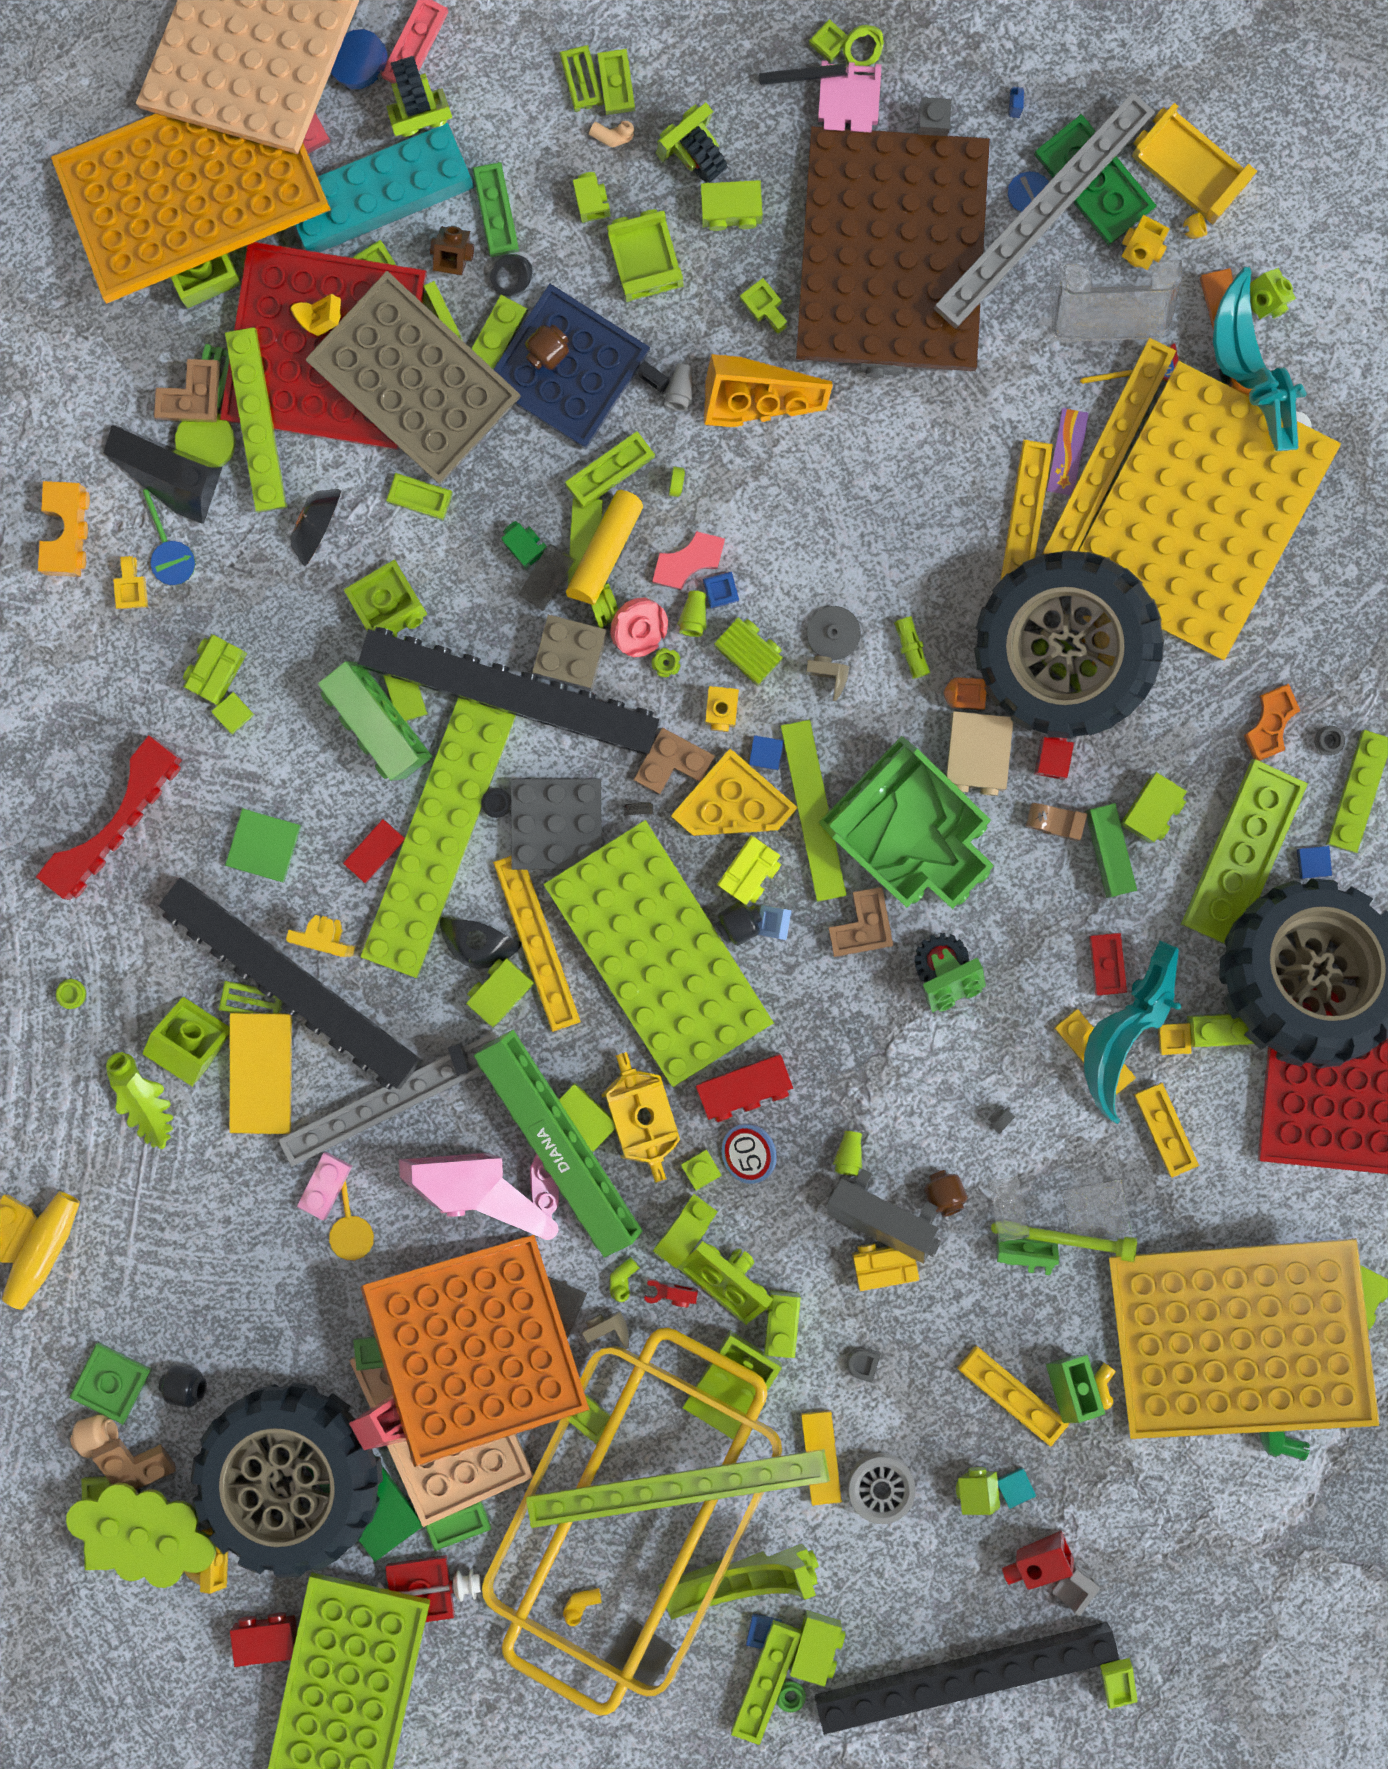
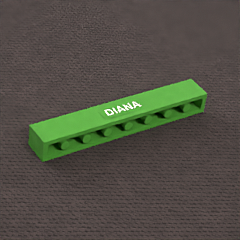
(558, 1143)

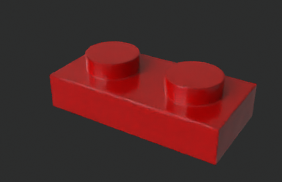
(1108, 964)

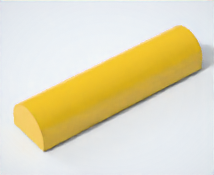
(605, 547)

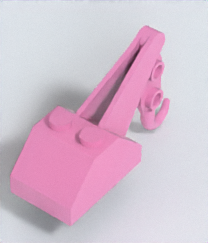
(477, 1184)

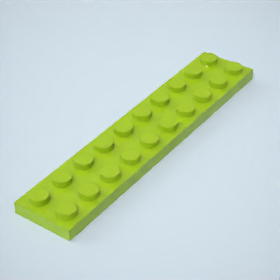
(438, 837)

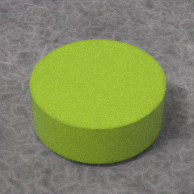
(676, 481)

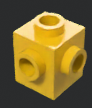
(1145, 243)

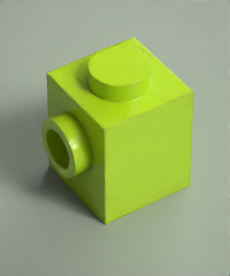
(978, 1492)

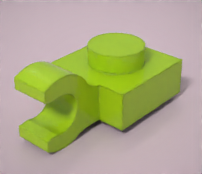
(762, 303)

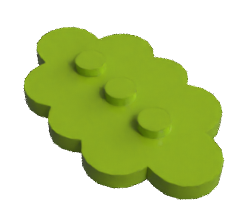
(141, 1535)

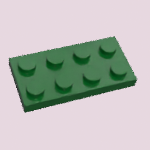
(1113, 198)

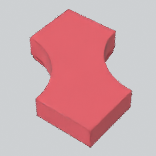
(701, 553)

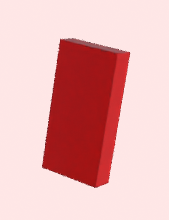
(374, 851)

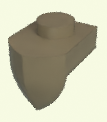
(822, 667)
(600, 1326)

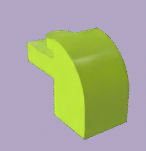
(685, 1231)

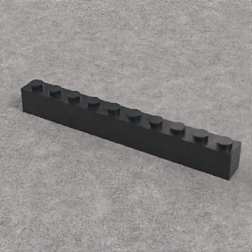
(508, 692)
(289, 983)
(966, 1677)

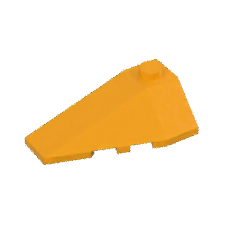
(752, 390)

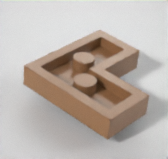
(195, 402)
(672, 753)
(870, 930)
(137, 1471)

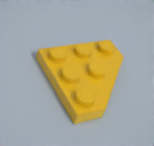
(733, 801)

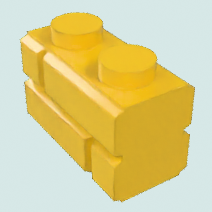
(882, 1267)

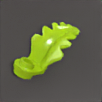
(139, 1099)

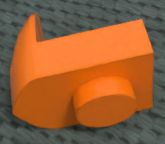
(966, 693)

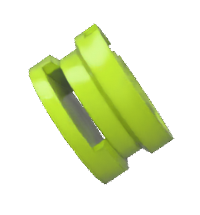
(605, 607)

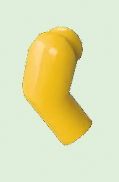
(578, 1602)

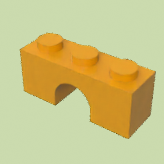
(66, 553)

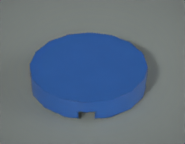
(359, 59)

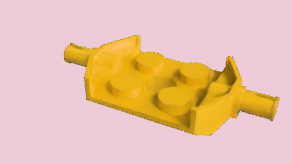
(625, 1098)

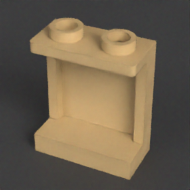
(979, 752)

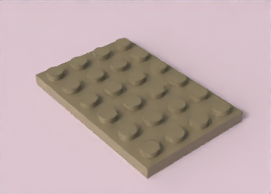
(413, 377)

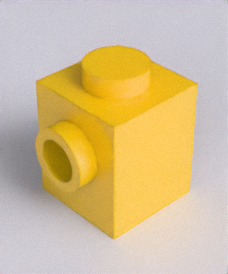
(721, 708)

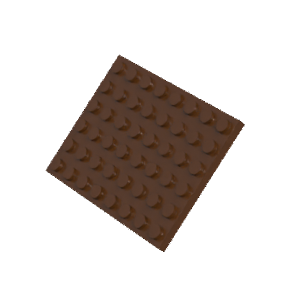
(885, 241)

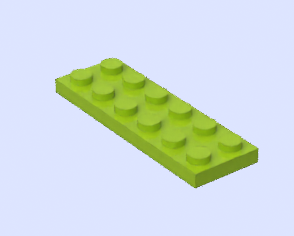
(1244, 849)

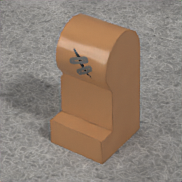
(1056, 821)

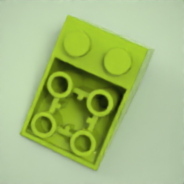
(730, 1387)

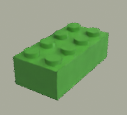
(374, 721)

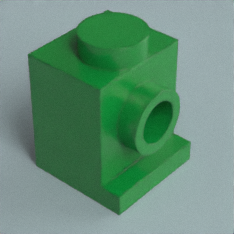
(523, 544)

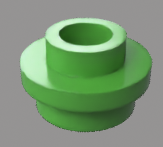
(795, 1704)

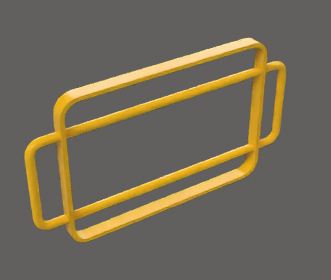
(519, 1618)

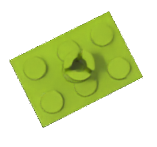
(727, 1280)

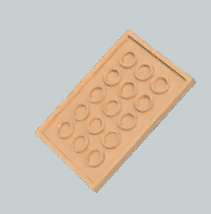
(455, 1480)

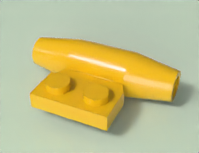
(32, 1243)

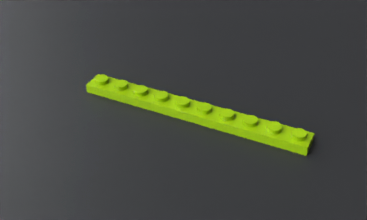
(678, 1488)

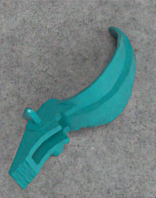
(1241, 359)
(1116, 1033)

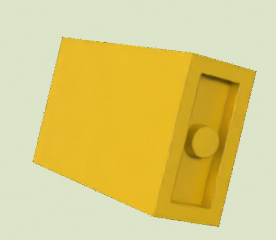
(1191, 164)

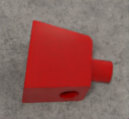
(1051, 1558)

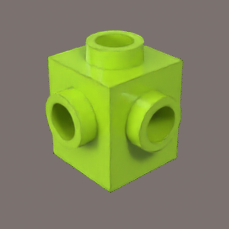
(1271, 294)

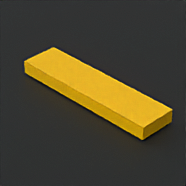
(1012, 1395)

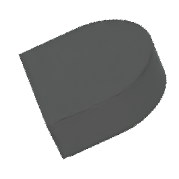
(863, 1363)

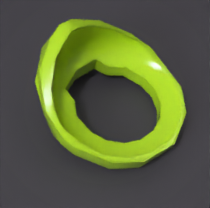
(861, 31)

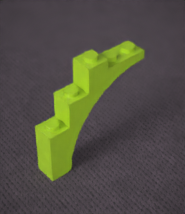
(755, 1575)

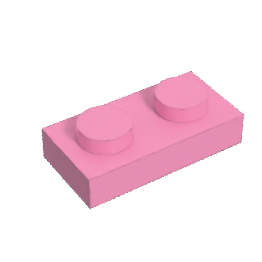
(324, 1186)

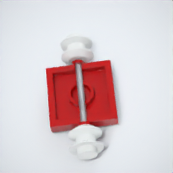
(431, 1580)

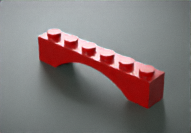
(149, 770)

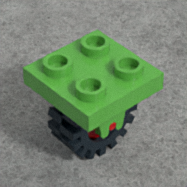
(947, 972)

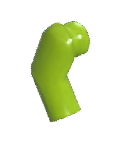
(619, 1280)

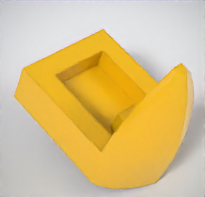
(320, 316)

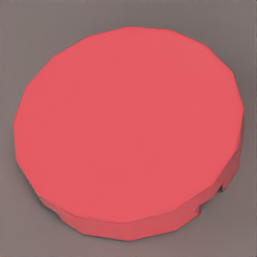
(639, 627)

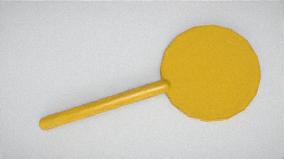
(351, 1235)

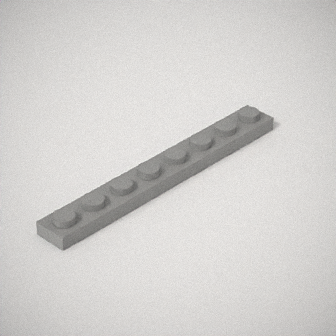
(378, 1106)

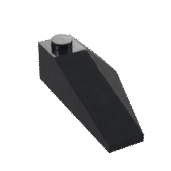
(171, 475)

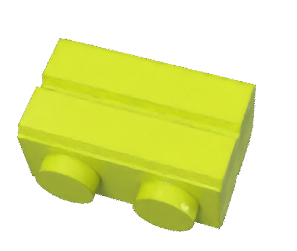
(749, 870)

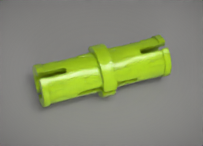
(911, 647)

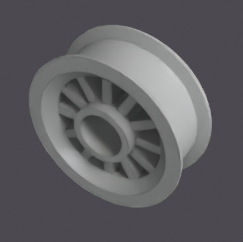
(881, 1515)

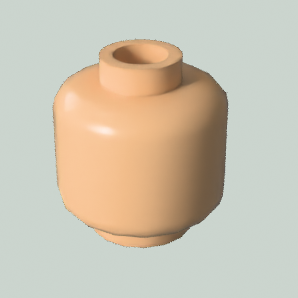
(92, 1434)

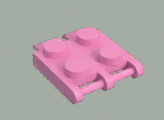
(850, 99)

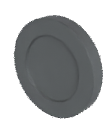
(833, 632)

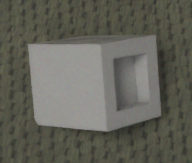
(1076, 1590)

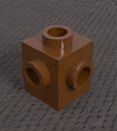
(451, 250)

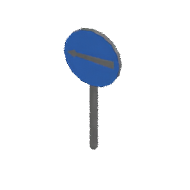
(1025, 188)

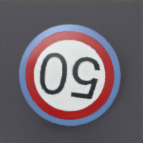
(749, 1153)

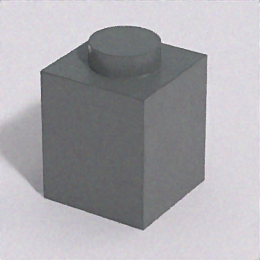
(934, 116)

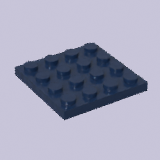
(587, 381)

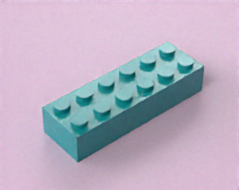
(387, 188)

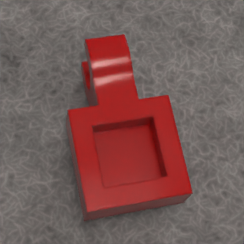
(679, 1294)

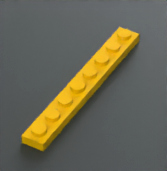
(1110, 448)

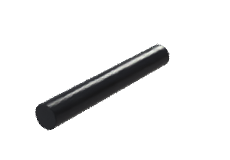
(803, 74)

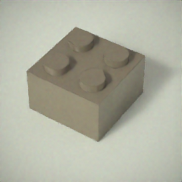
(570, 652)

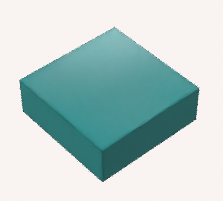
(1016, 1487)

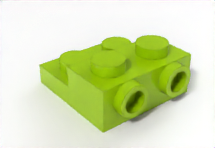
(386, 600)

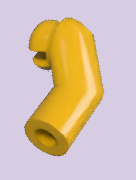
(1102, 1378)

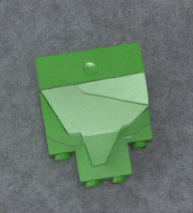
(911, 828)

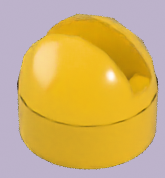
(1196, 226)

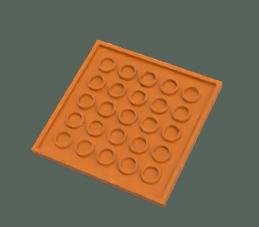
(474, 1349)

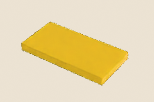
(260, 1073)

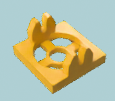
(322, 936)

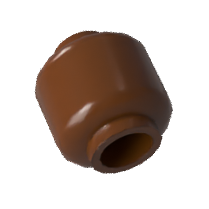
(546, 347)
(946, 1193)

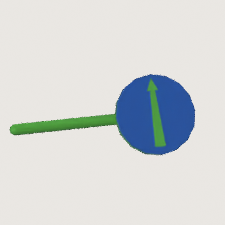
(172, 560)

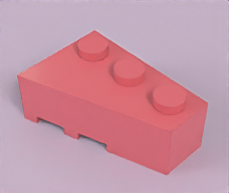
(379, 1425)

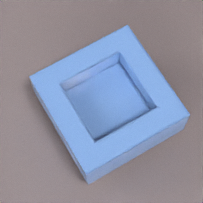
(774, 922)

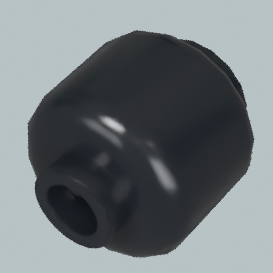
(738, 923)
(182, 1386)

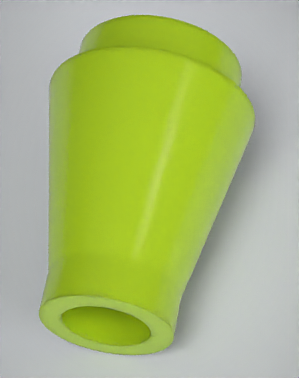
(693, 616)
(849, 1155)

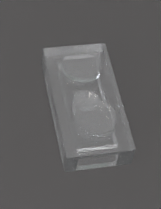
(1008, 1209)

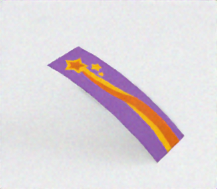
(1067, 451)

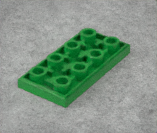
(392, 1522)

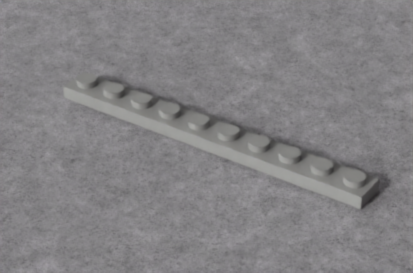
(1044, 210)

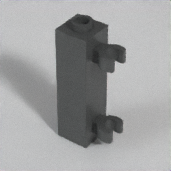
(883, 1220)

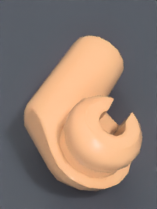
(615, 136)

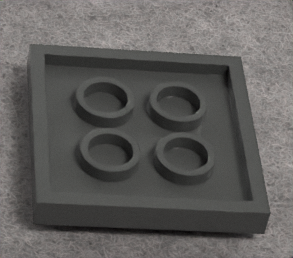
(554, 822)

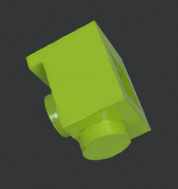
(590, 197)

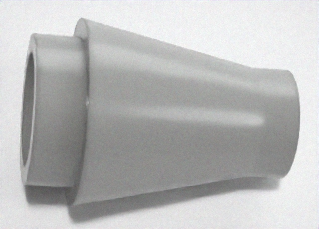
(679, 390)

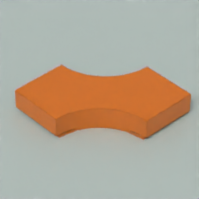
(1276, 711)

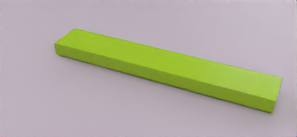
(811, 808)

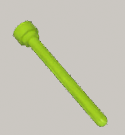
(1123, 1248)

